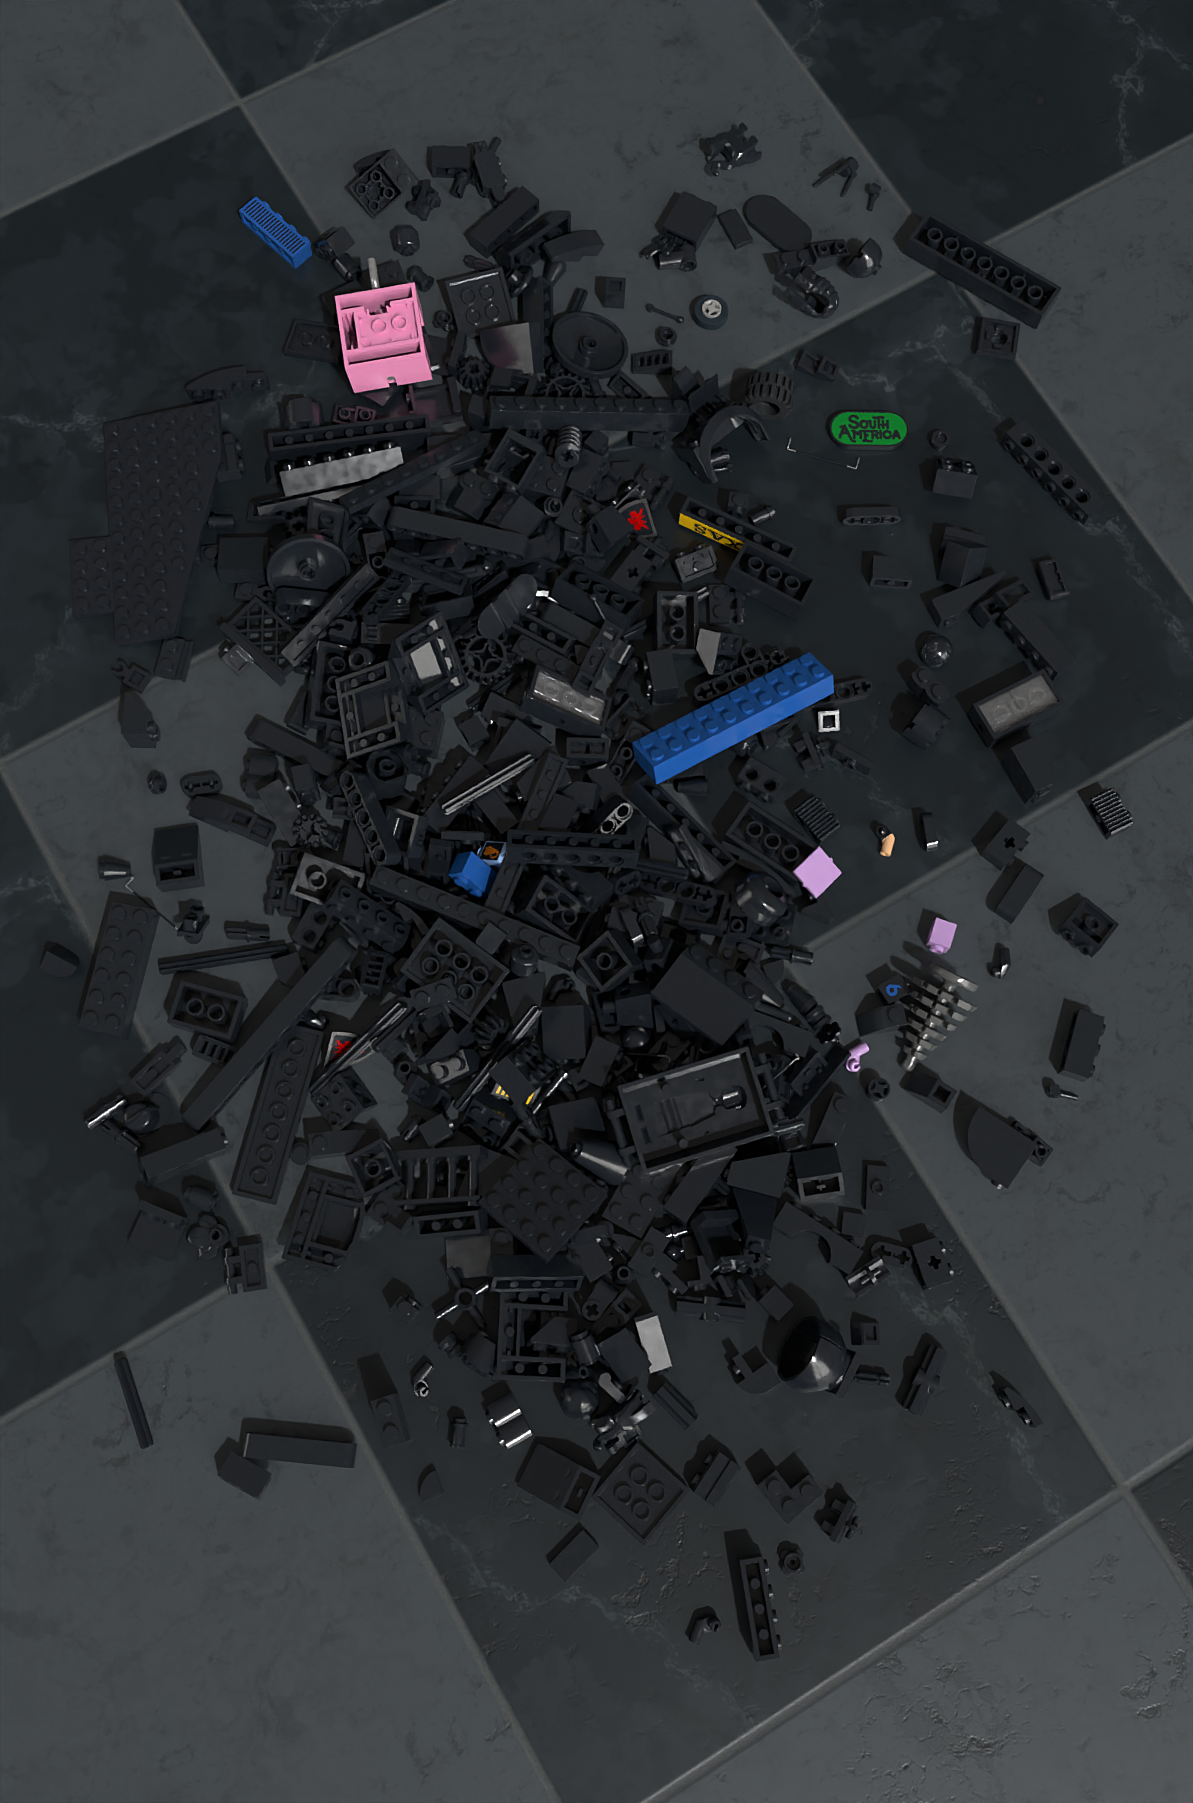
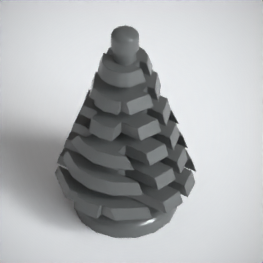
(932, 1017)

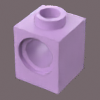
(940, 936)

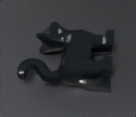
(733, 147)
(620, 1417)

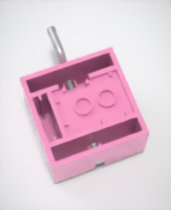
(382, 335)

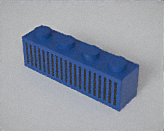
(276, 232)

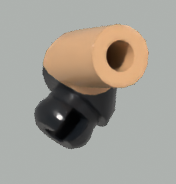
(886, 838)

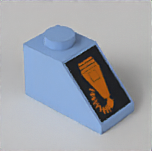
(493, 854)

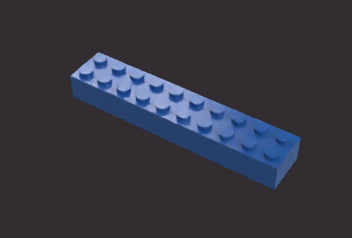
(733, 717)

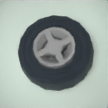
(705, 307)

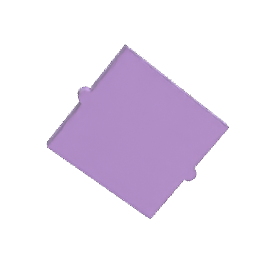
(817, 872)

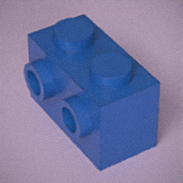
(472, 874)

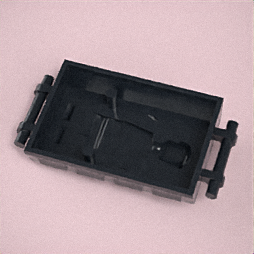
(695, 1110)

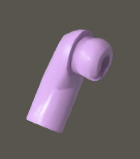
(852, 1063)

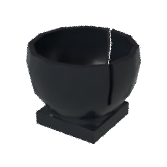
(818, 1363)

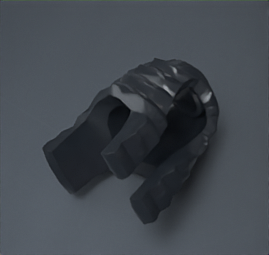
(820, 295)

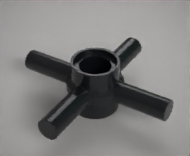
(456, 1304)

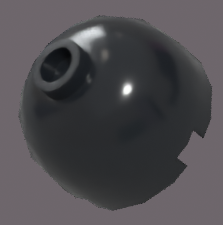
(866, 260)

